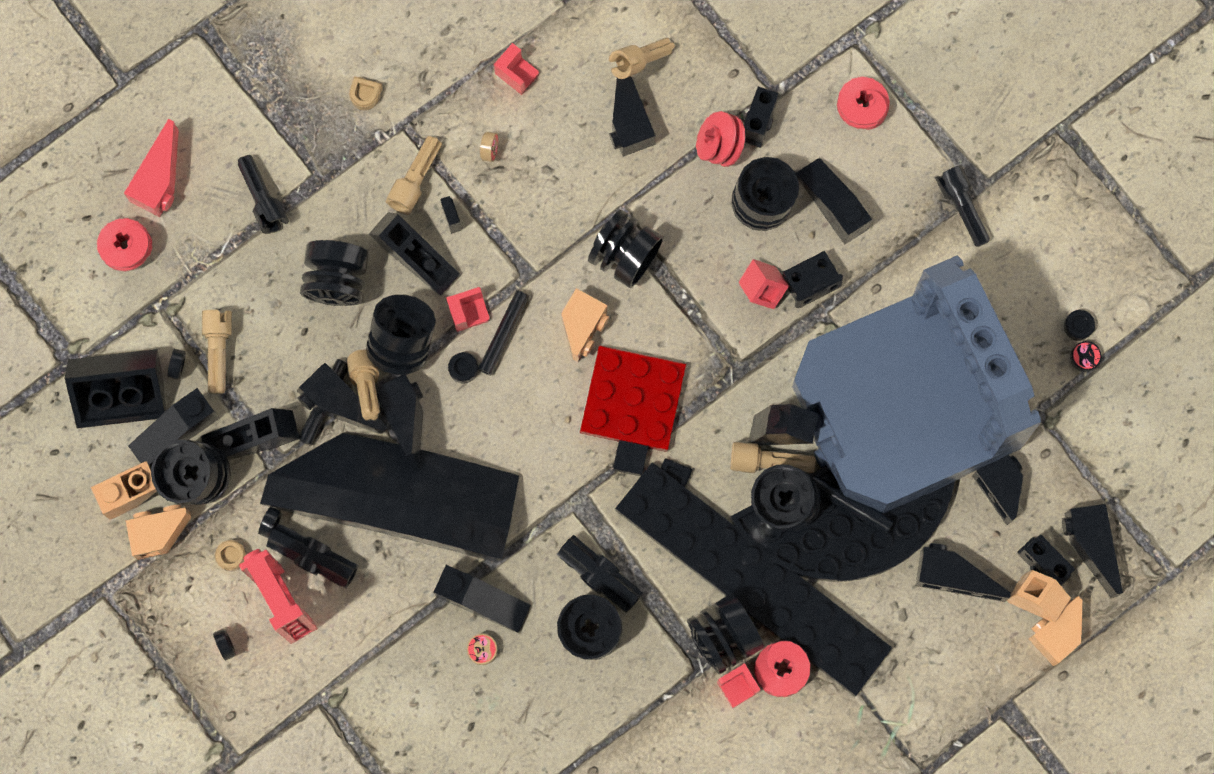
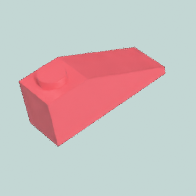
(155, 179)

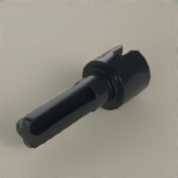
(955, 187)
(267, 209)

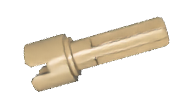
(633, 59)
(406, 190)
(216, 328)
(364, 376)
(749, 458)

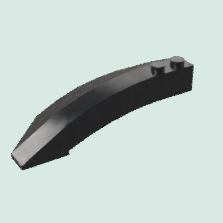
(375, 489)

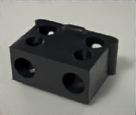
(759, 117)
(813, 281)
(1046, 560)

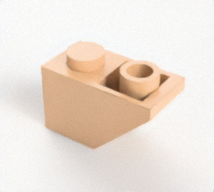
(581, 320)
(124, 491)
(156, 533)
(1039, 595)
(1063, 636)

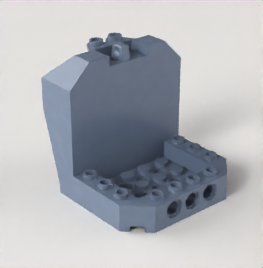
(916, 392)

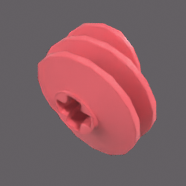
(868, 91)
(721, 139)
(110, 245)
(774, 655)

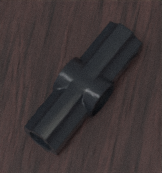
(312, 555)
(599, 574)

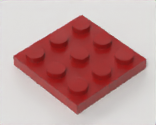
(633, 398)

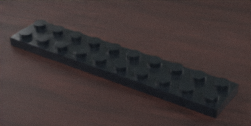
(766, 591)

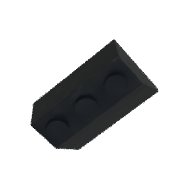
(116, 388)

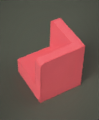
(515, 69)
(763, 284)
(468, 309)
(738, 685)

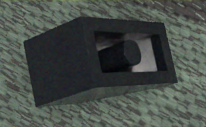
(1002, 485)

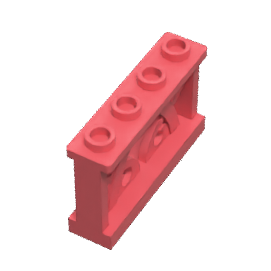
(288, 617)

